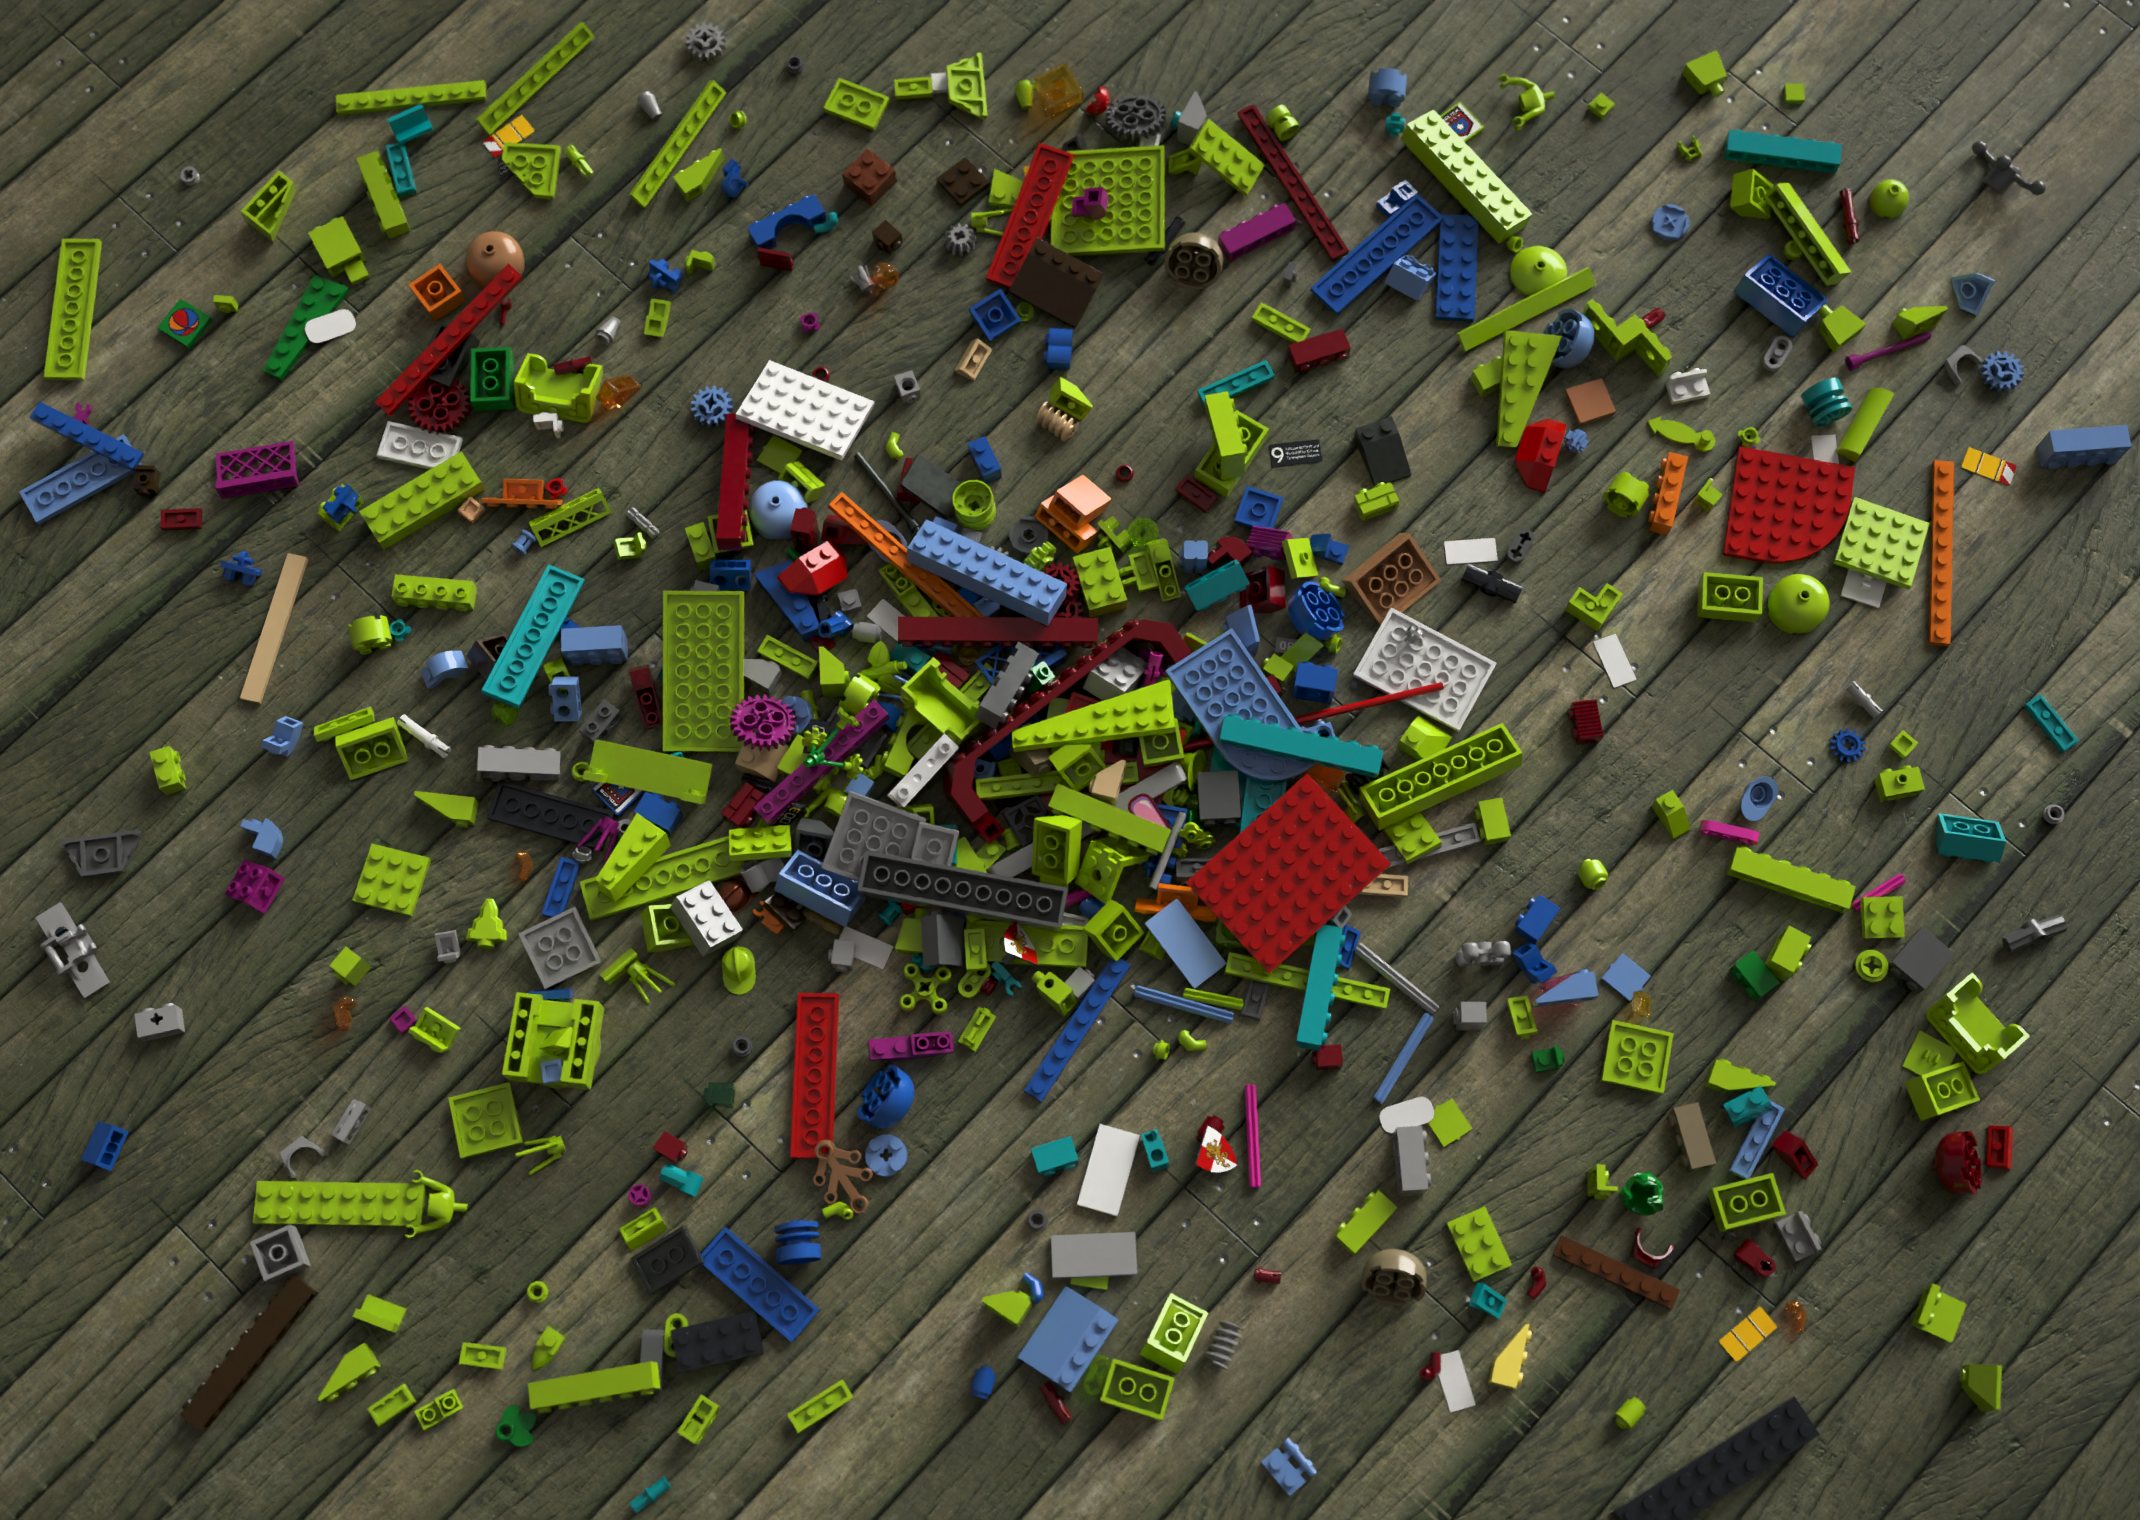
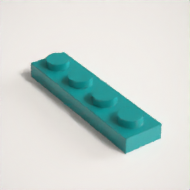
(1240, 381)

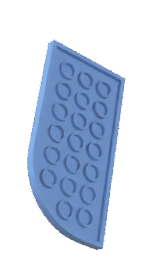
(1226, 681)

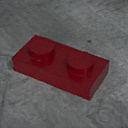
(1196, 493)
(181, 519)

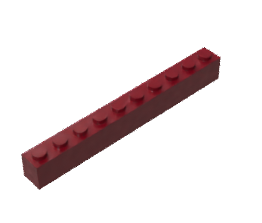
(997, 631)

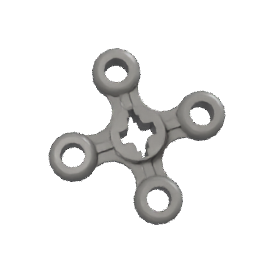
(1483, 953)

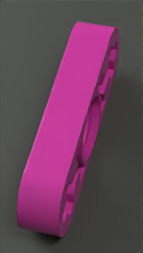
(1729, 832)

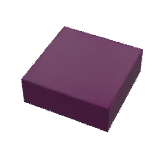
(403, 1020)

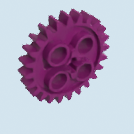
(769, 728)

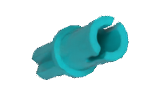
(650, 1494)

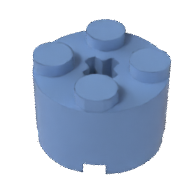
(1387, 87)

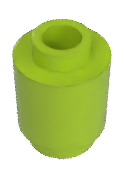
(1629, 1413)

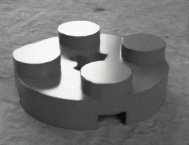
(1021, 528)

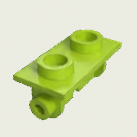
(977, 1028)

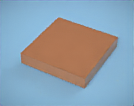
(1590, 401)

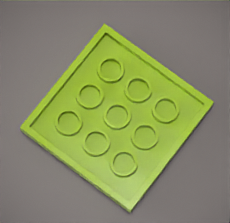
(1881, 543)

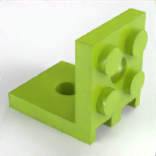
(1109, 858)

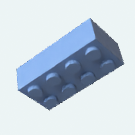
(2084, 446)
(819, 889)

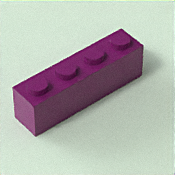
(1256, 232)

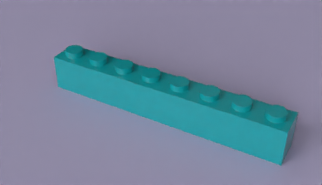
(1300, 746)

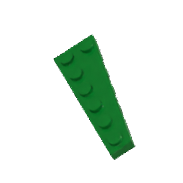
(317, 301)

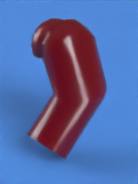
(1433, 1368)

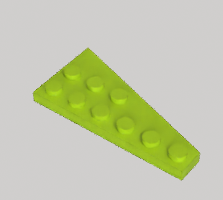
(1523, 371)

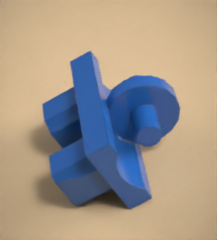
(662, 276)
(343, 504)
(231, 569)
(1151, 867)

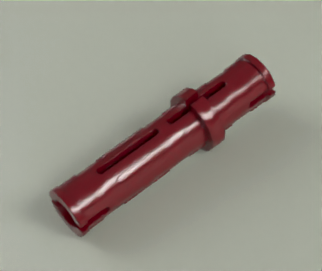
(1850, 223)

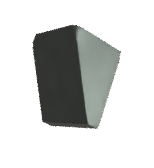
(1075, 144)
(1126, 747)

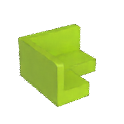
(1591, 609)

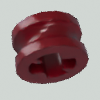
(988, 986)

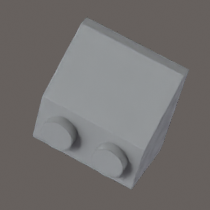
(1191, 120)

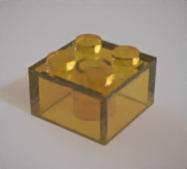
(1058, 90)

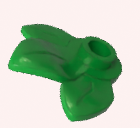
(519, 1426)

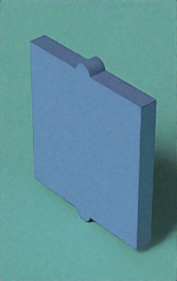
(1625, 977)

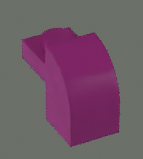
(1091, 204)

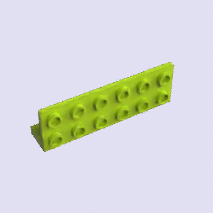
(649, 771)

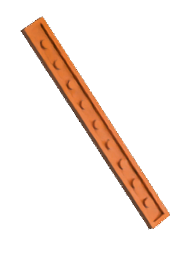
(1941, 553)
(897, 555)

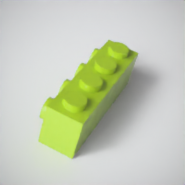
(434, 592)

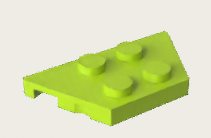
(967, 86)

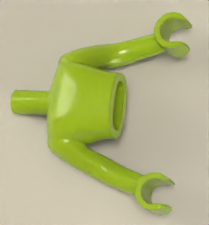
(1530, 100)
(834, 800)
(439, 1205)

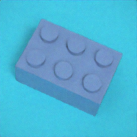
(594, 645)

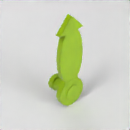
(1682, 434)

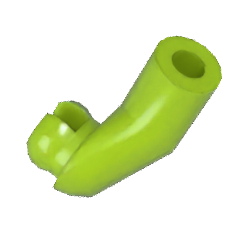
(1189, 1043)

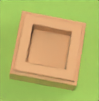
(471, 510)

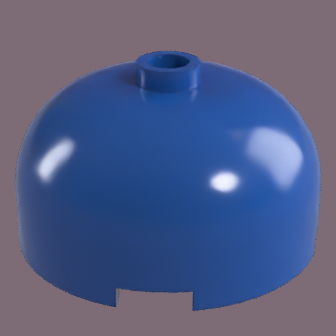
(1315, 611)
(897, 1099)

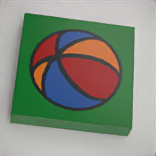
(184, 323)

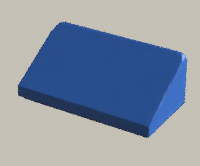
(1350, 944)

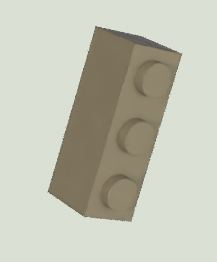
(1692, 1137)

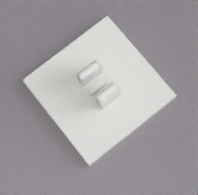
(1863, 588)

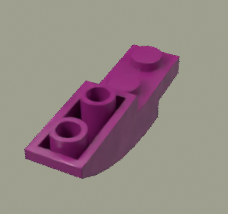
(910, 1047)

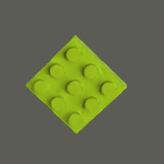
(391, 880)
(1637, 1057)
(485, 1120)

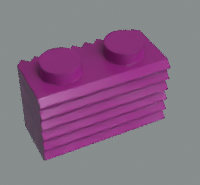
(1267, 542)

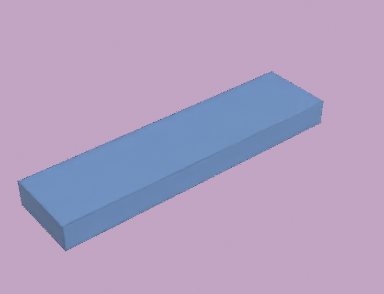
(1755, 1142)

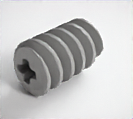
(1223, 1343)

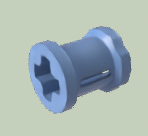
(523, 542)

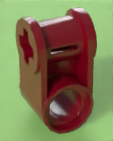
(1753, 1258)

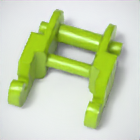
(1685, 152)

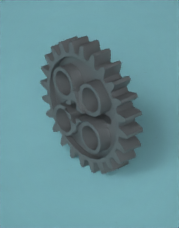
(1135, 116)

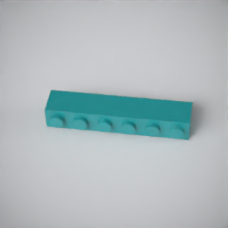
(1782, 151)
(1319, 987)

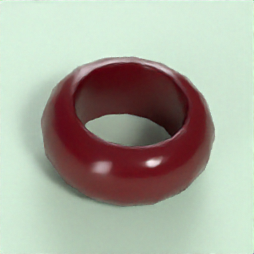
(821, 369)
(1124, 467)

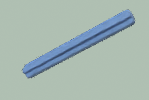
(1184, 1004)
(1403, 1058)

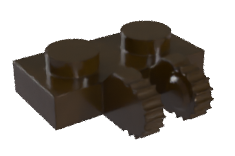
(785, 911)

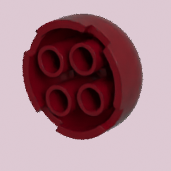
(1954, 1163)

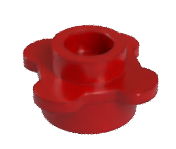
(550, 486)

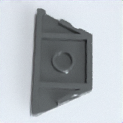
(102, 853)

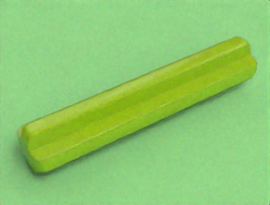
(1213, 999)

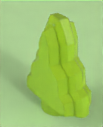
(487, 928)

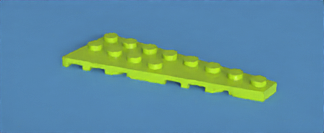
(1124, 716)

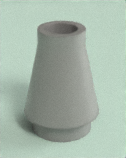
(649, 105)
(607, 331)

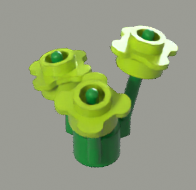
(1193, 831)

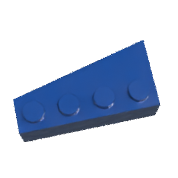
(793, 606)

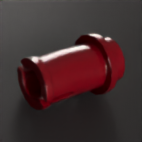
(1267, 1276)

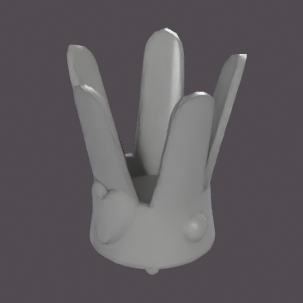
(866, 283)

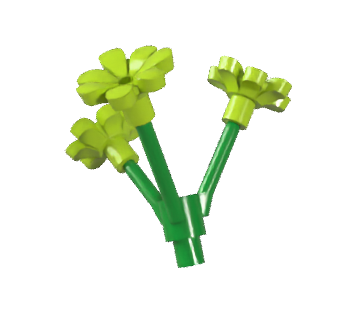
(816, 744)

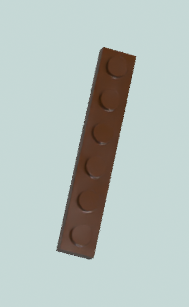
(1616, 1272)

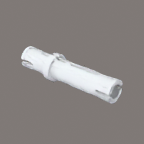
(430, 740)

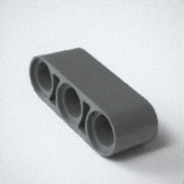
(653, 1351)

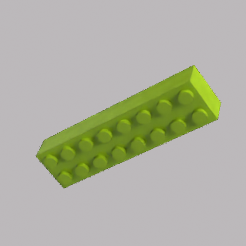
(1466, 176)
(1440, 776)

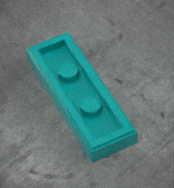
(400, 169)
(2051, 723)

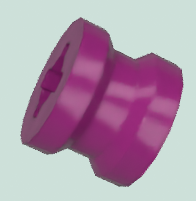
(636, 1193)

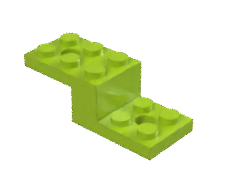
(1627, 337)

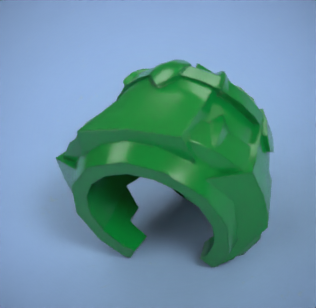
(1643, 1194)

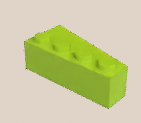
(383, 195)

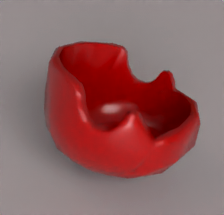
(1101, 104)

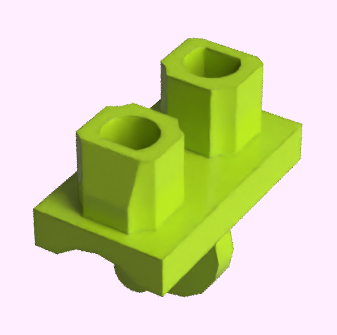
(1108, 527)

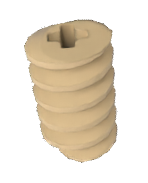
(1056, 423)

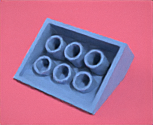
(1068, 1339)

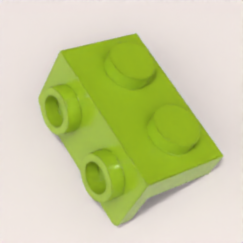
(435, 1031)

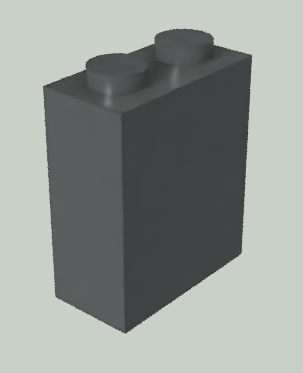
(1218, 798)
(943, 940)
(1920, 960)

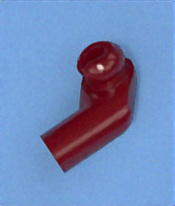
(1539, 1282)

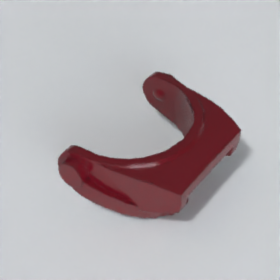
(1638, 1253)

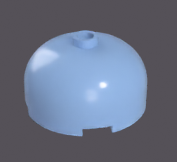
(774, 507)

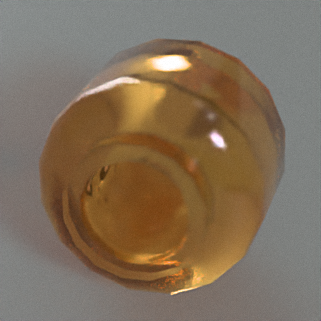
(884, 275)

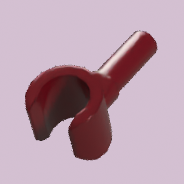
(505, 307)

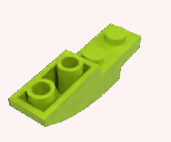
(906, 592)

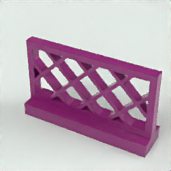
(256, 481)

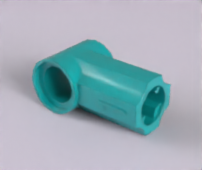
(687, 1182)

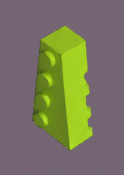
(1226, 435)
(632, 857)

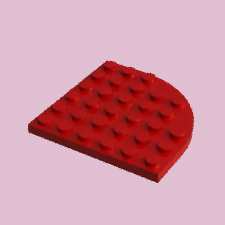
(1785, 506)

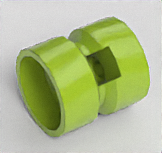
(1282, 122)

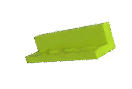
(567, 510)

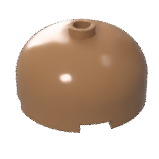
(490, 254)

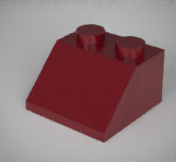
(1265, 590)

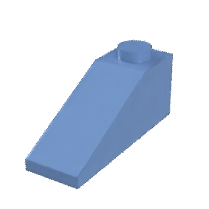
(1576, 988)

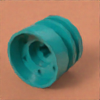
(1826, 402)

